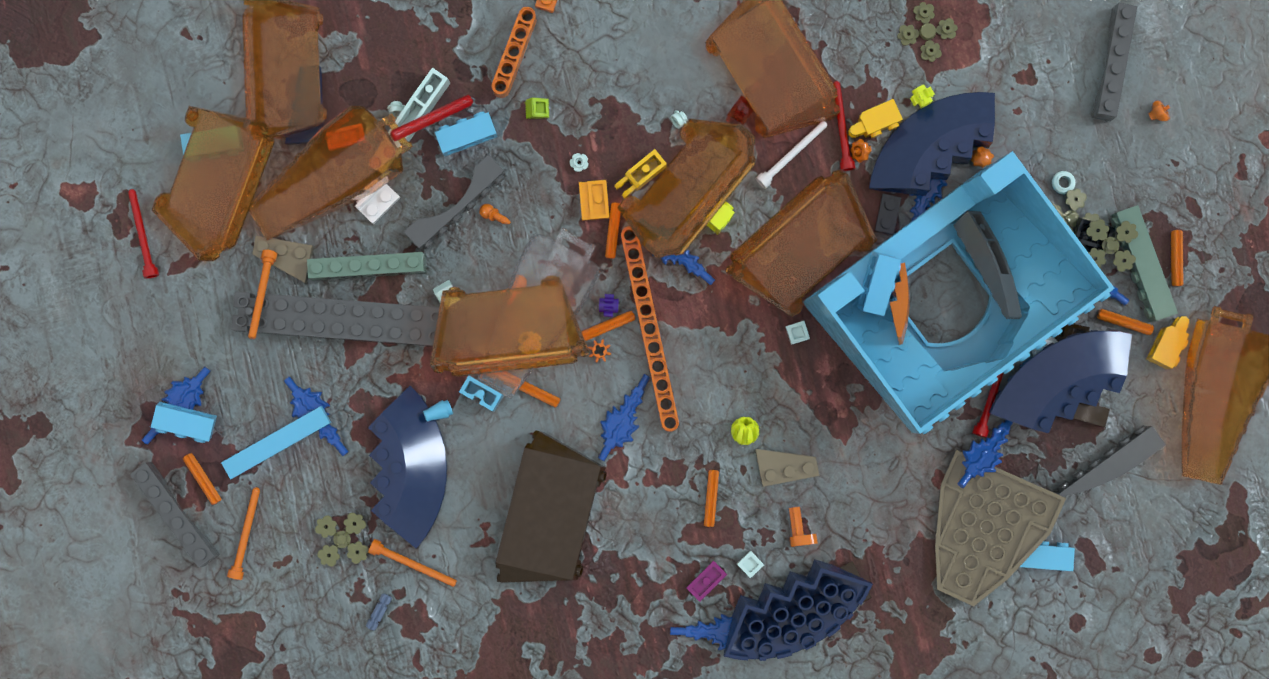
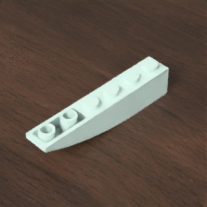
(422, 100)

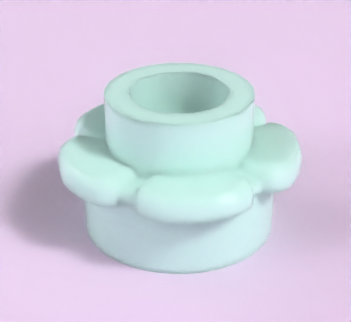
(395, 108)
(678, 119)
(578, 157)

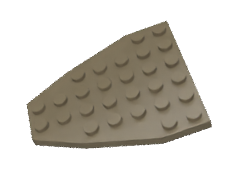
(988, 529)

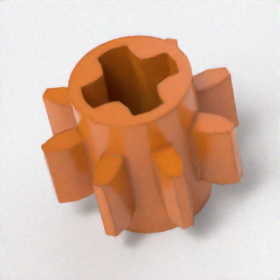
(601, 345)

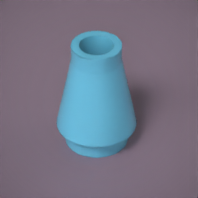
(438, 411)

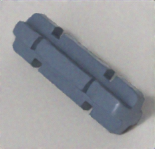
(378, 612)

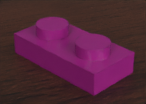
(706, 581)

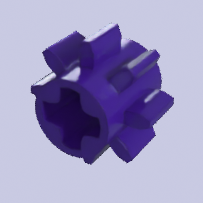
(608, 305)

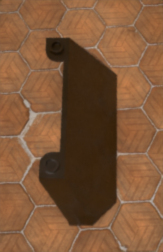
(548, 513)

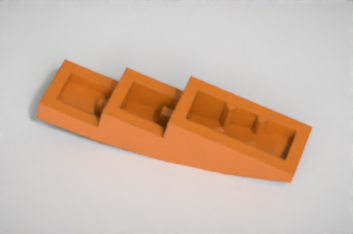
(901, 307)

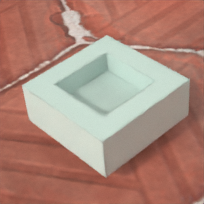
(797, 332)
(750, 564)

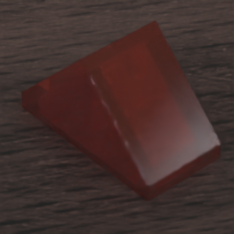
(740, 112)

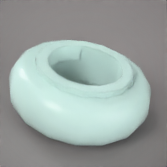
(1055, 182)

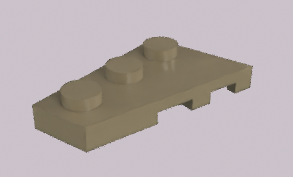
(290, 255)
(784, 467)

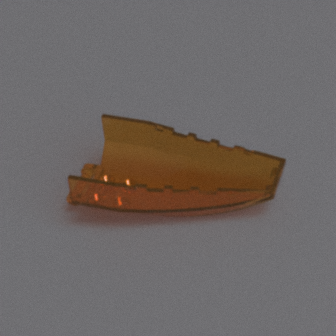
(337, 167)
(1221, 391)

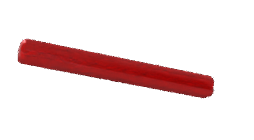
(431, 118)

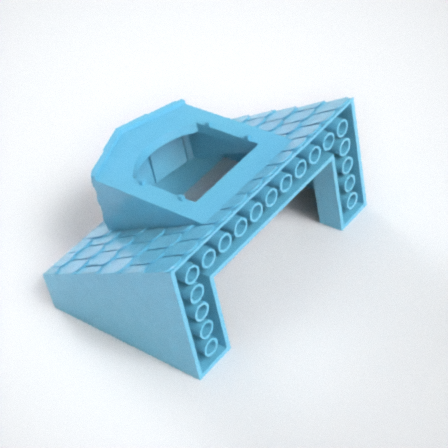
(1050, 273)

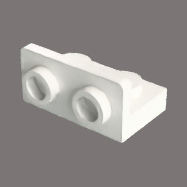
(377, 203)

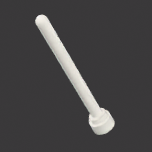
(765, 178)

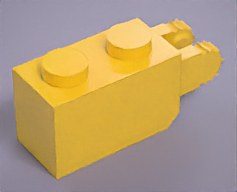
(876, 120)
(642, 172)
(1169, 344)

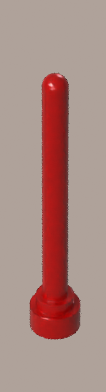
(846, 163)
(150, 270)
(981, 428)

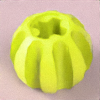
(745, 430)

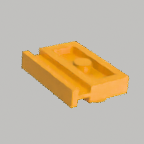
(594, 200)

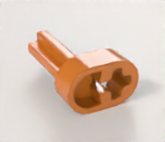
(798, 537)

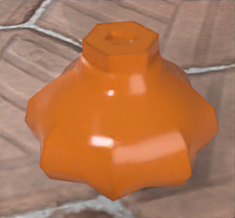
(1159, 111)
(860, 150)
(981, 157)

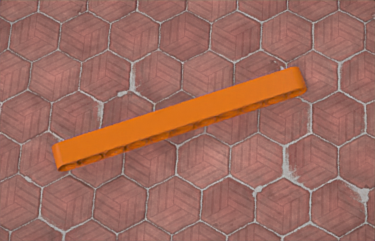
(649, 338)

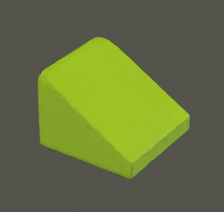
(537, 108)

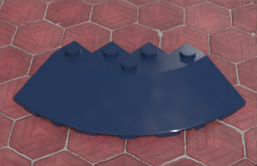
(933, 140)
(1064, 377)
(412, 467)
(794, 615)

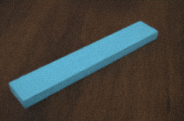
(276, 442)

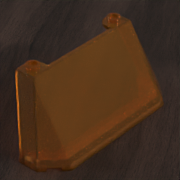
(282, 65)
(774, 67)
(215, 181)
(691, 186)
(803, 242)
(506, 330)

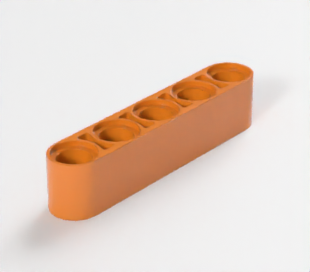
(514, 43)

